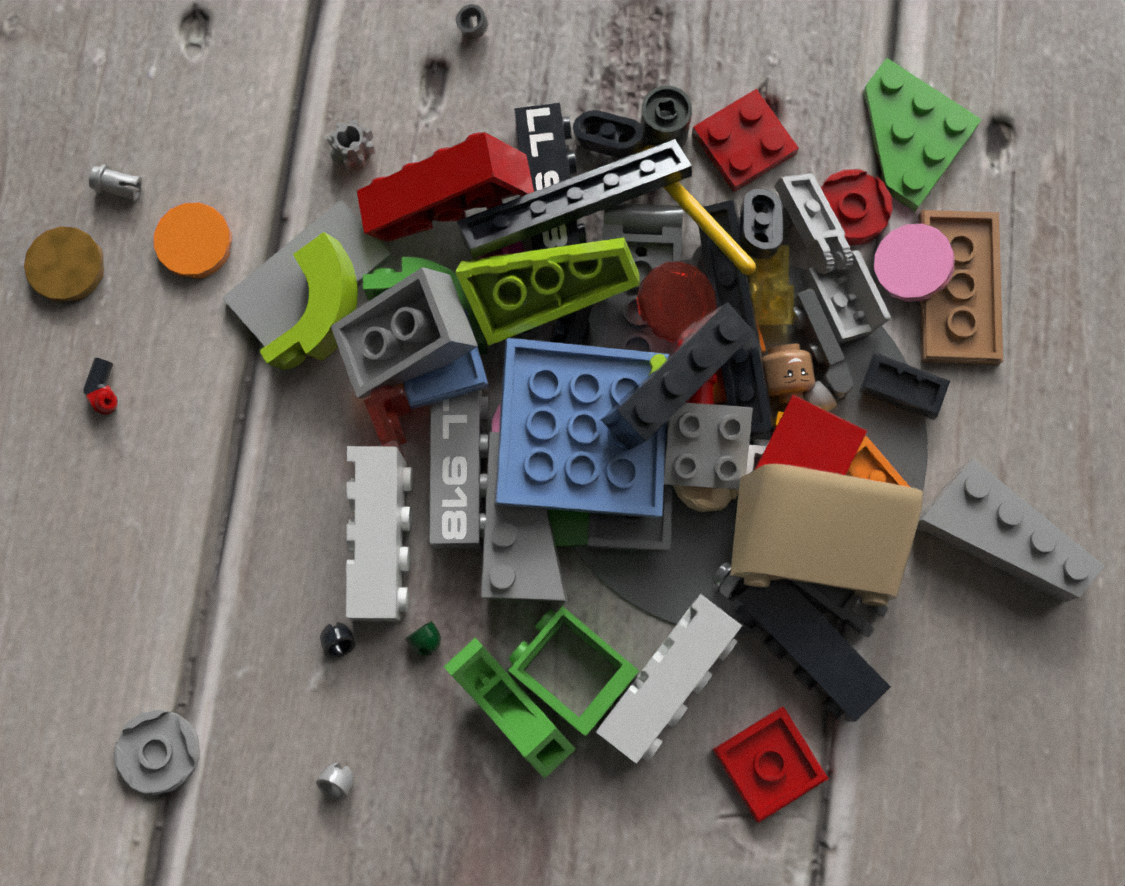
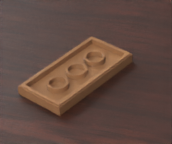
(966, 316)

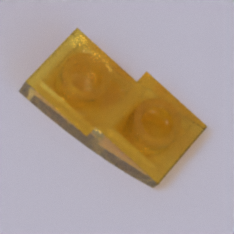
(771, 289)

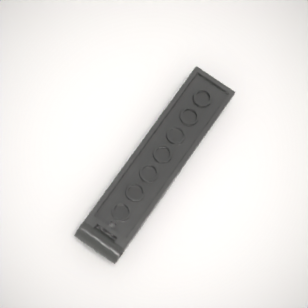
(658, 236)

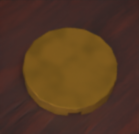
(64, 264)

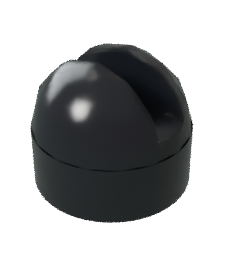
(337, 640)

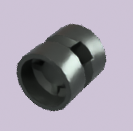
(666, 116)

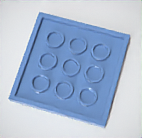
(553, 436)

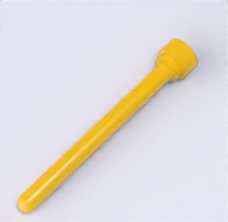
(710, 226)

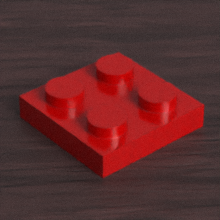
(745, 140)

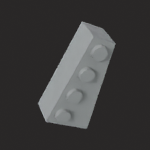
(1008, 534)
(518, 548)

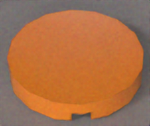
(192, 240)

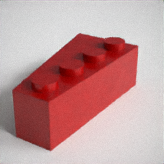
(444, 187)

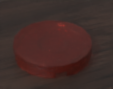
(675, 299)

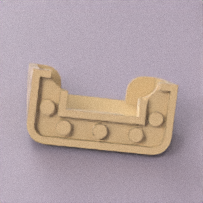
(824, 530)

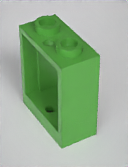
(548, 627)

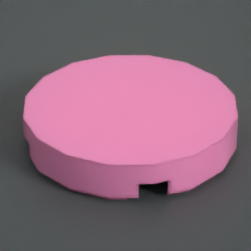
(914, 262)

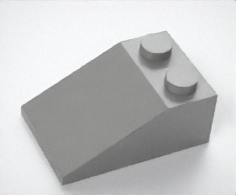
(404, 332)

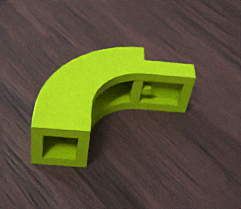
(331, 298)

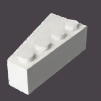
(377, 534)
(668, 680)

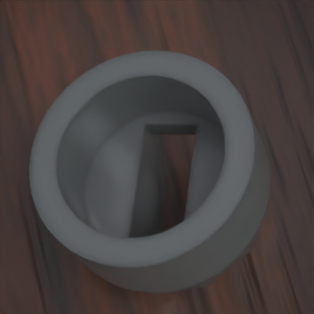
(465, 22)

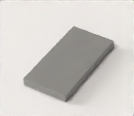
(278, 291)

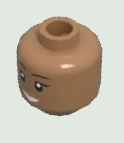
(788, 372)

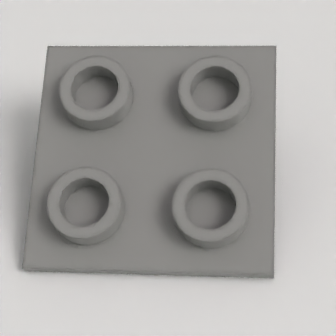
(707, 445)

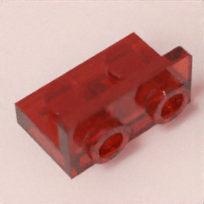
(384, 410)

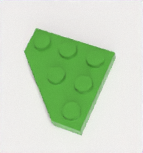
(913, 131)

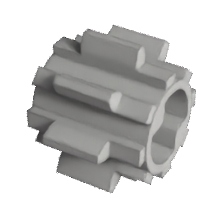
(351, 144)

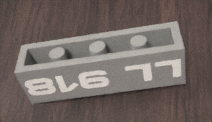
(457, 471)

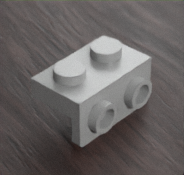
(849, 300)

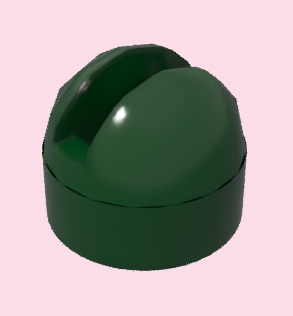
(425, 639)

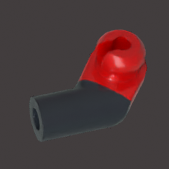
(97, 389)

